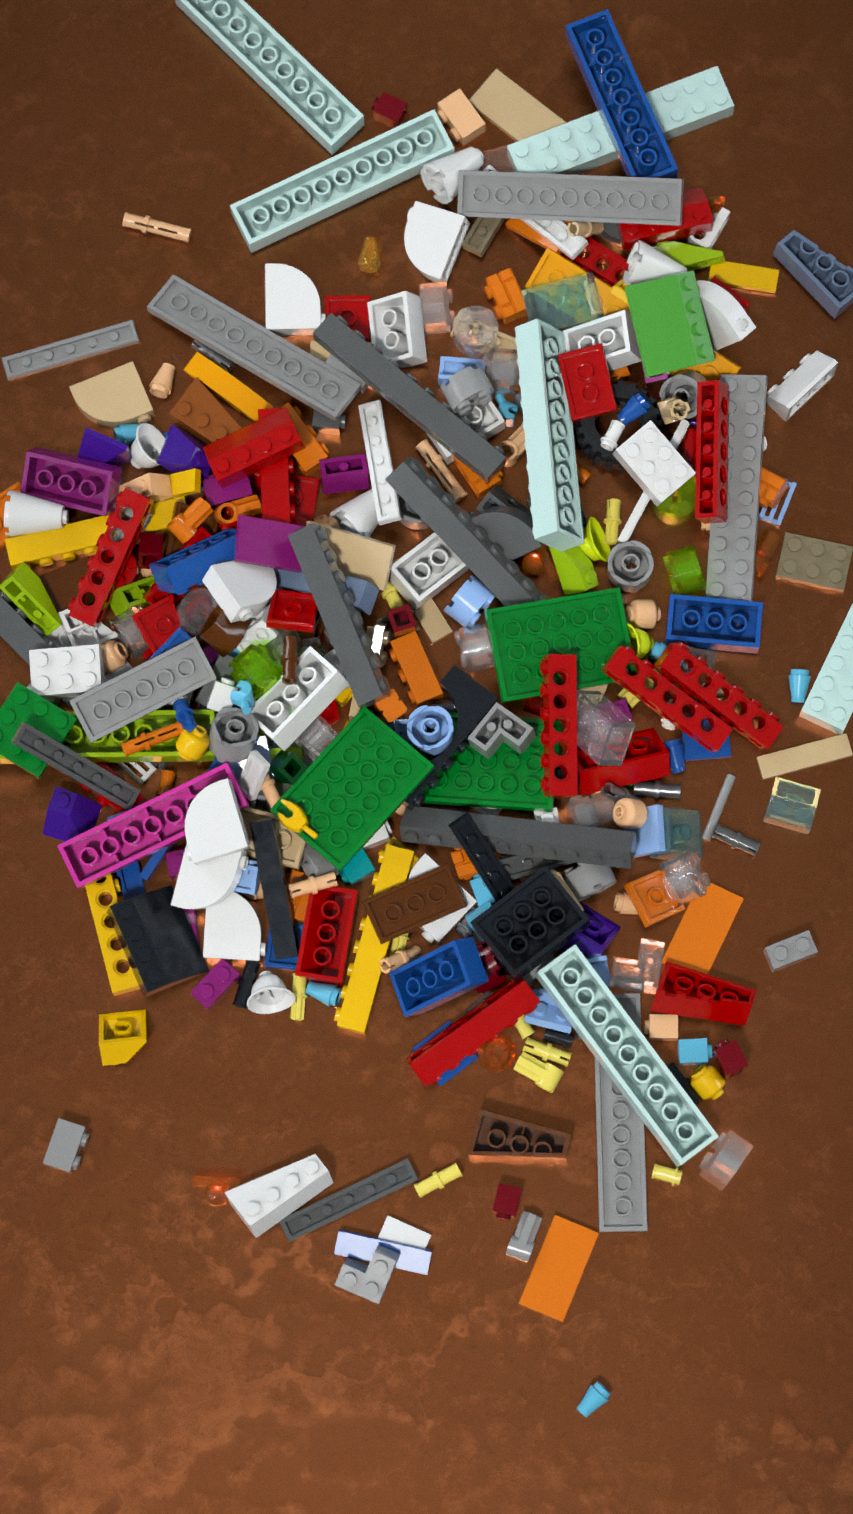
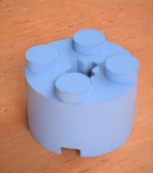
(469, 601)
(437, 721)

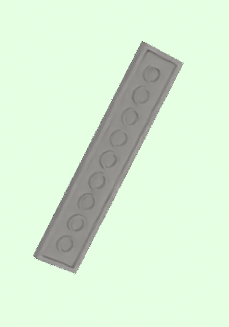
(570, 197)
(254, 347)
(734, 542)
(620, 1148)

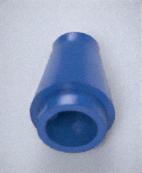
(634, 408)
(676, 755)

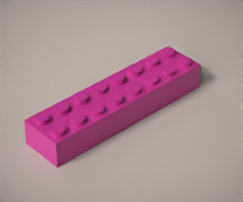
(139, 830)

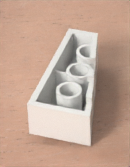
(279, 1193)

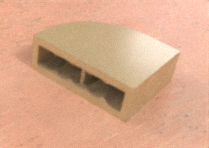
(114, 397)

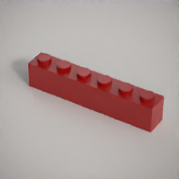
(277, 486)
(472, 1031)

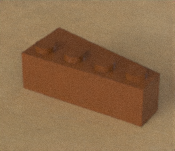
(202, 414)

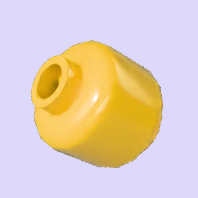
(193, 744)
(707, 1082)

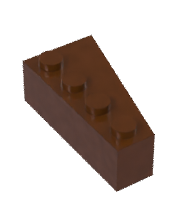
(509, 1136)

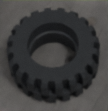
(589, 438)

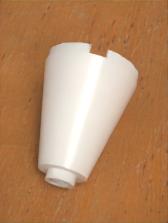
(443, 173)
(649, 264)
(32, 514)
(357, 515)

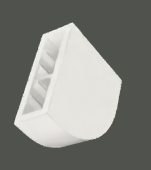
(434, 240)
(291, 301)
(724, 315)
(240, 588)
(215, 824)
(208, 882)
(440, 928)
(233, 930)

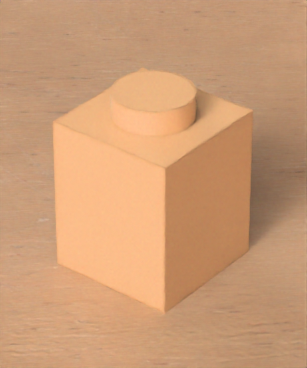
(661, 1027)

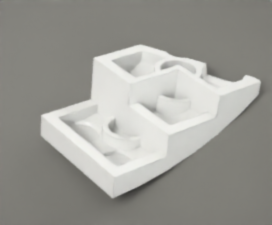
(76, 633)

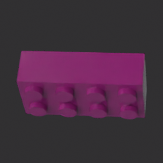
(71, 481)

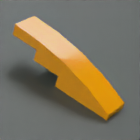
(226, 386)

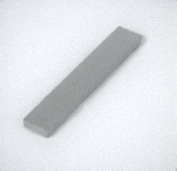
(70, 350)

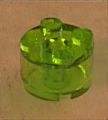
(680, 511)
(686, 571)
(256, 668)

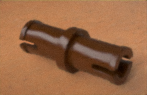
(290, 660)

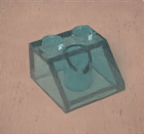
(792, 805)
(681, 833)

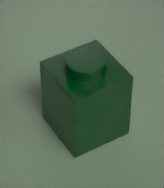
(287, 767)

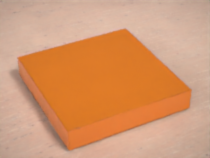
(652, 899)

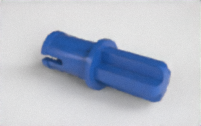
(184, 714)

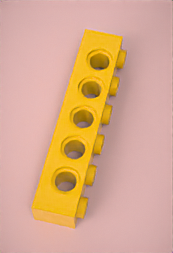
(119, 982)

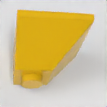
(121, 1035)

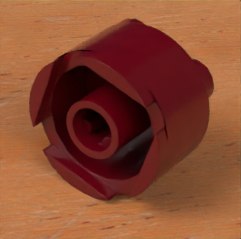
(492, 968)

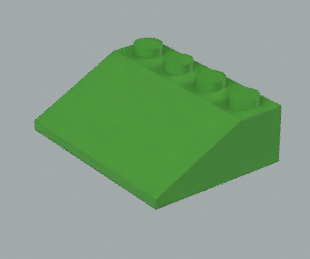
(669, 323)

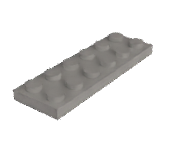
(143, 689)

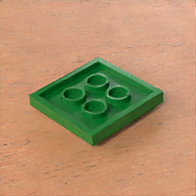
(37, 712)

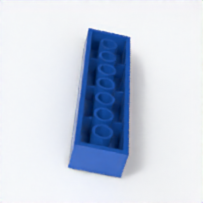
(620, 97)

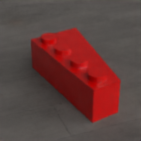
(701, 996)

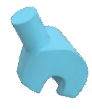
(506, 409)
(244, 697)

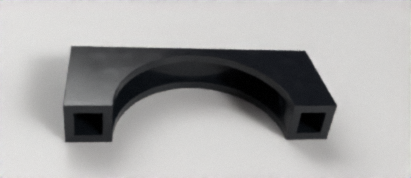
(472, 705)

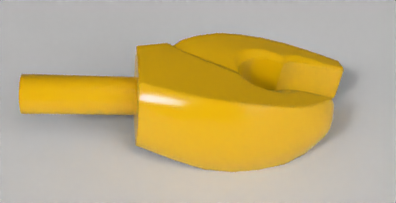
(298, 821)

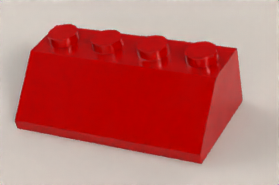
(695, 220)
(253, 448)
(643, 761)
(327, 935)

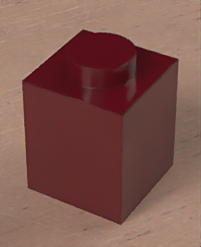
(389, 110)
(149, 549)
(401, 620)
(506, 1201)

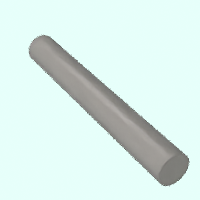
(718, 807)

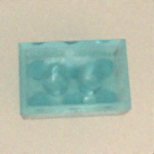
(564, 301)

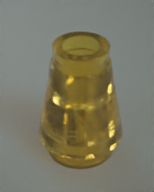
(369, 255)

